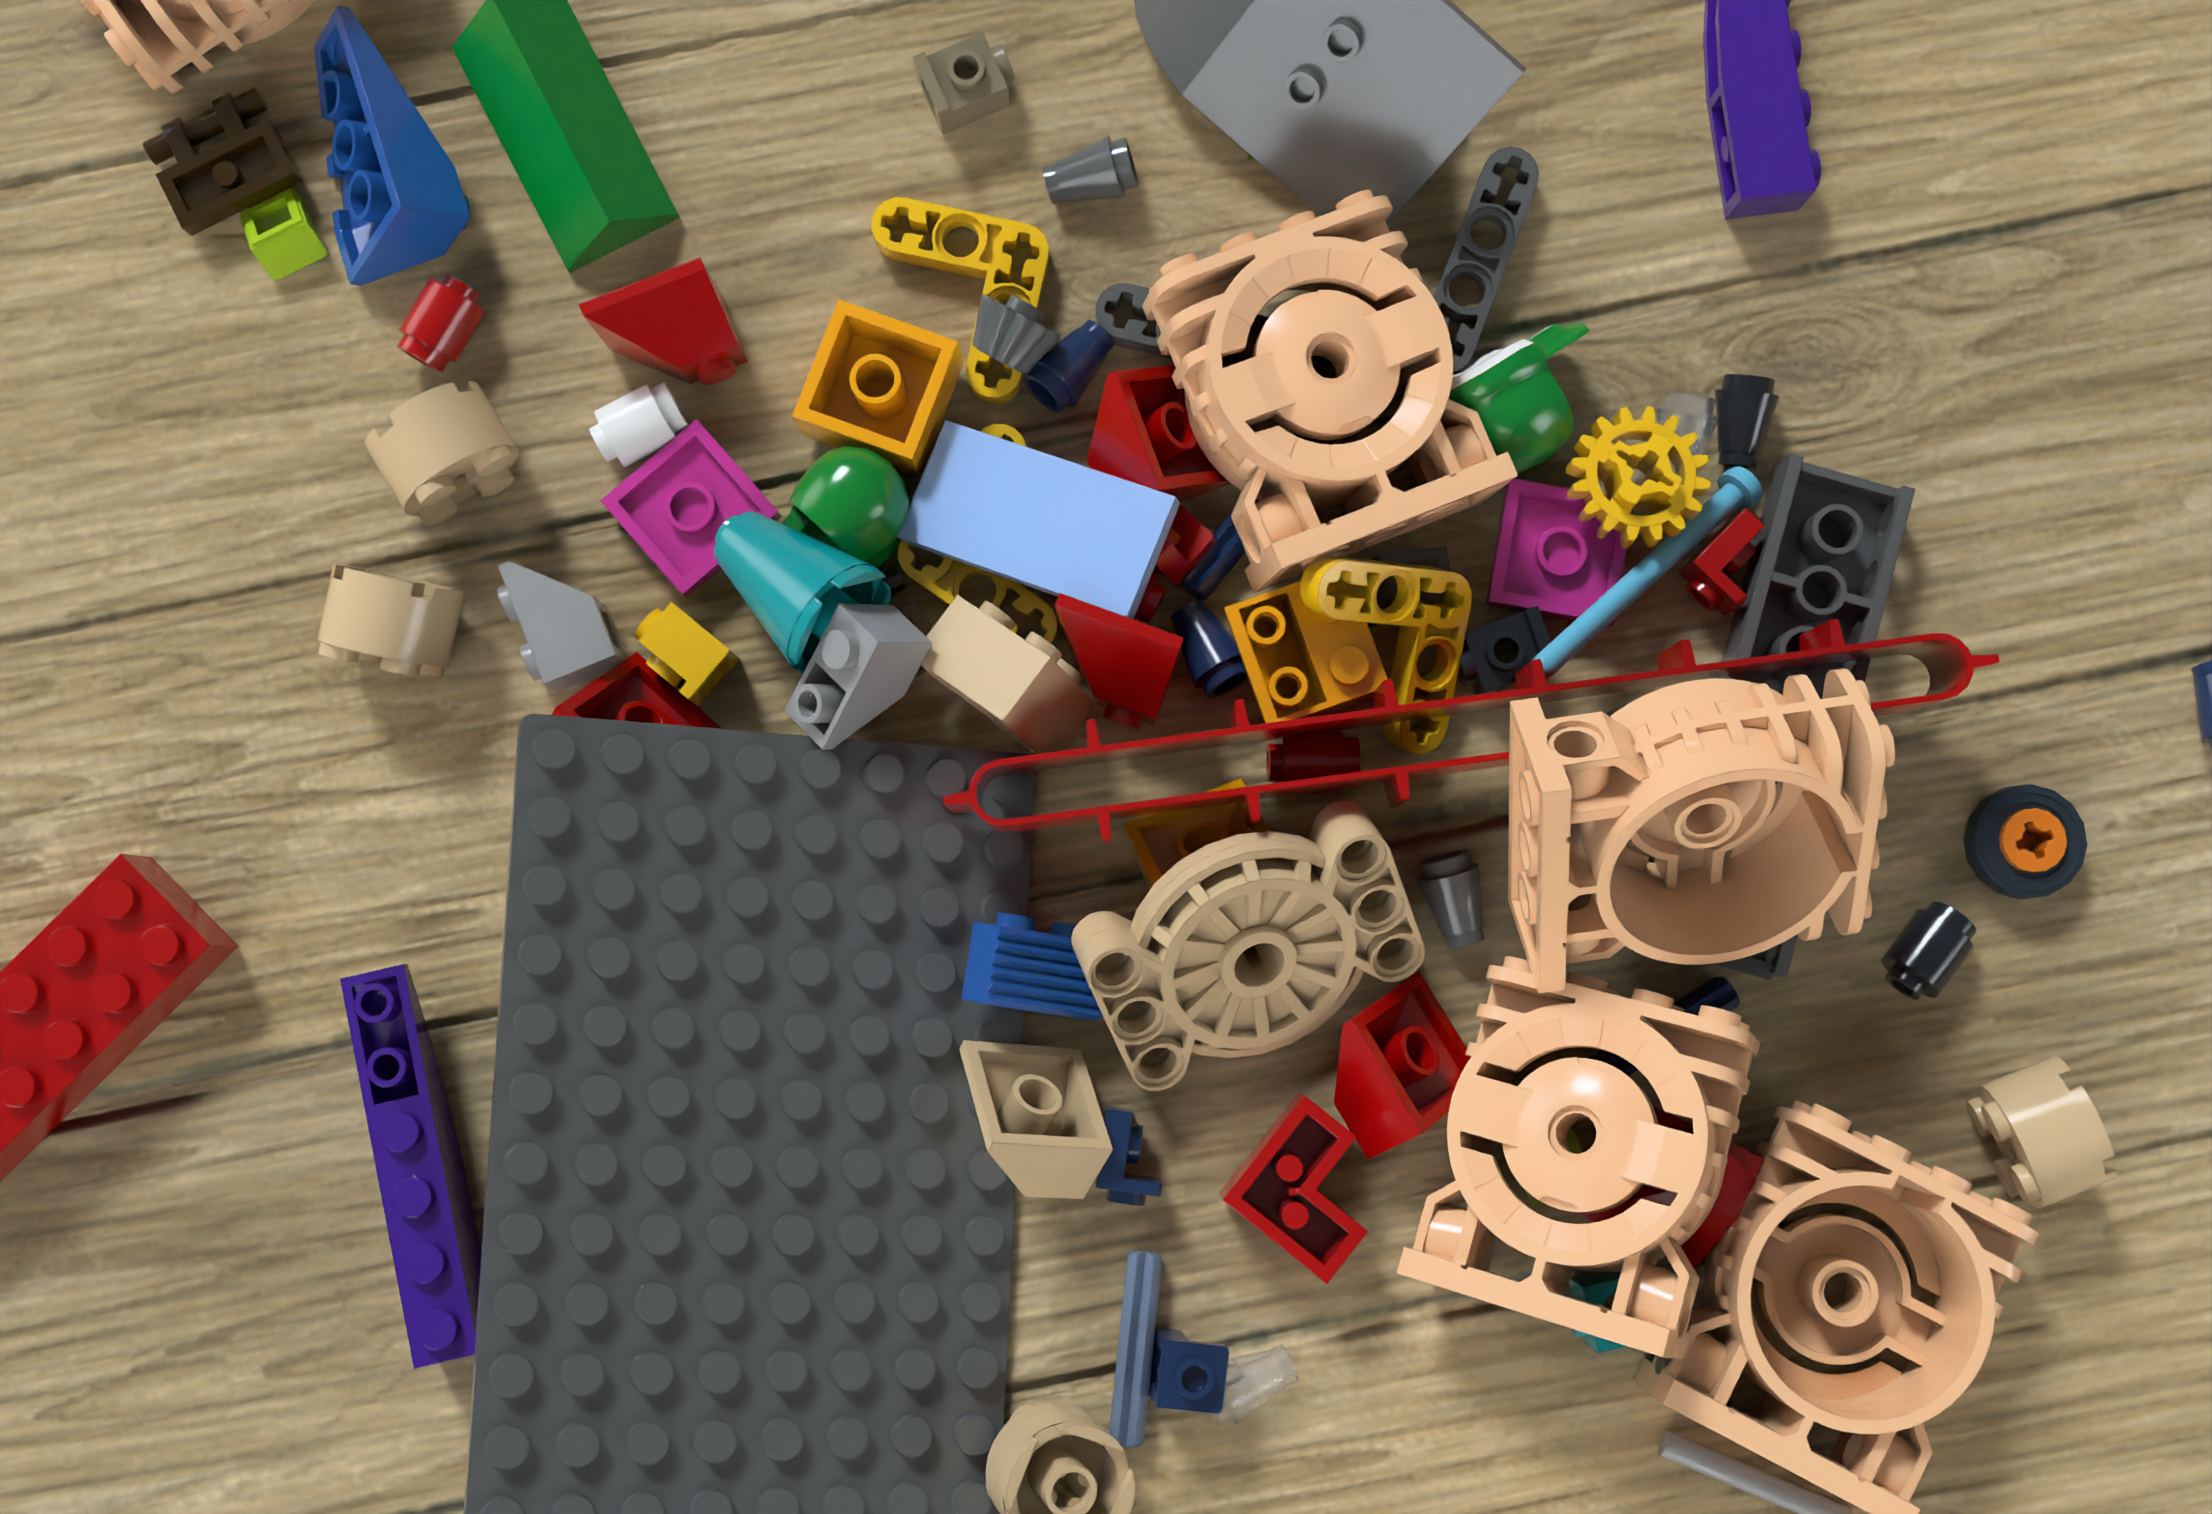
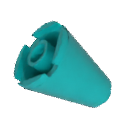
(793, 580)

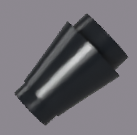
(1745, 415)

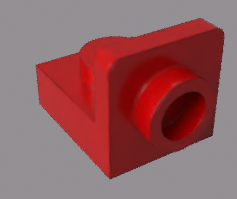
(1184, 546)
(1725, 551)

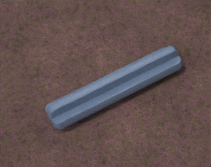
(1135, 1347)

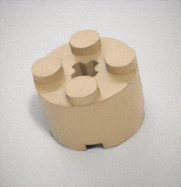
(443, 451)
(389, 621)
(2045, 1133)
(1053, 1443)

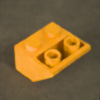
(1303, 659)

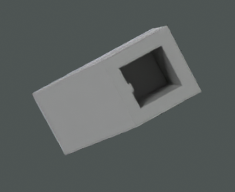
(564, 628)
(856, 671)

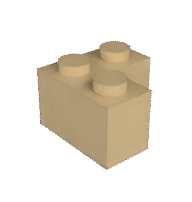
(1007, 678)

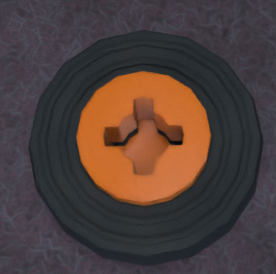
(2000, 846)

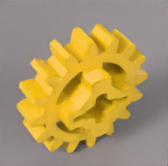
(1659, 488)

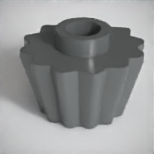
(1012, 333)

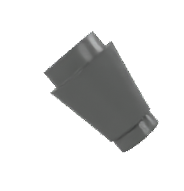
(1092, 173)
(1454, 896)

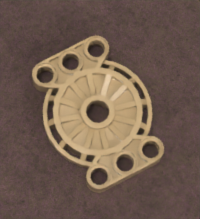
(1307, 906)

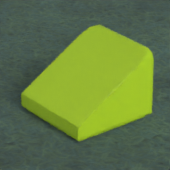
(283, 234)

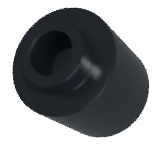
(1928, 951)

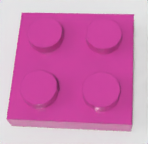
(681, 502)
(1549, 555)

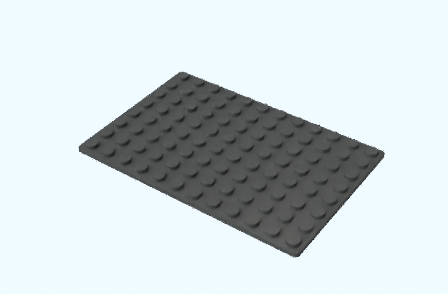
(739, 1130)

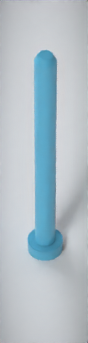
(1736, 490)

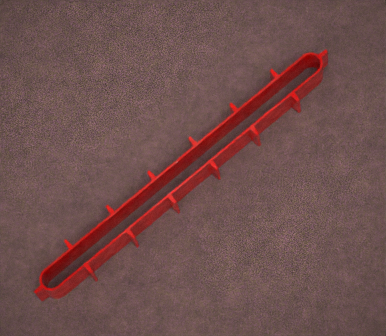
(1944, 656)

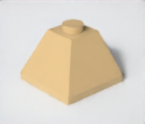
(1038, 1116)

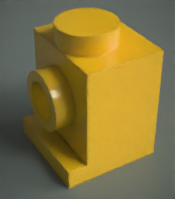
(684, 652)

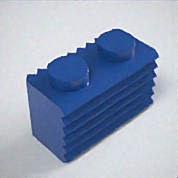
(1027, 969)

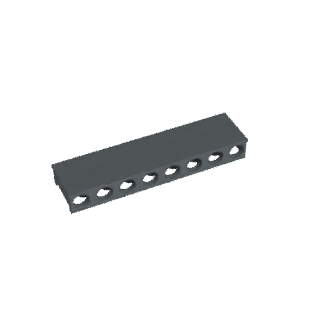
(1818, 559)

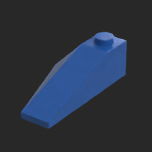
(393, 173)

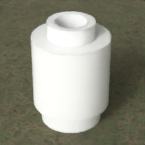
(637, 424)

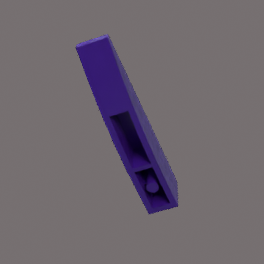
(1757, 108)
(416, 1165)

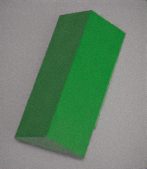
(562, 127)

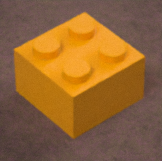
(879, 386)

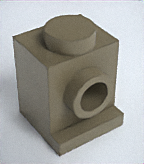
(965, 100)

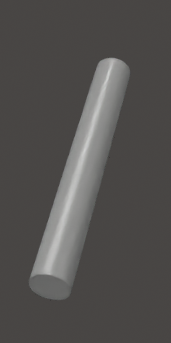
(1747, 1477)

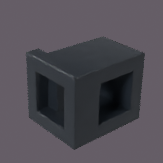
(1480, 666)

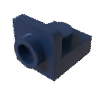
(1126, 1146)
(1187, 1373)

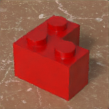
(1280, 1192)

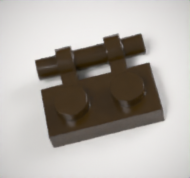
(229, 175)

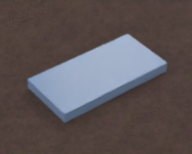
(1039, 519)

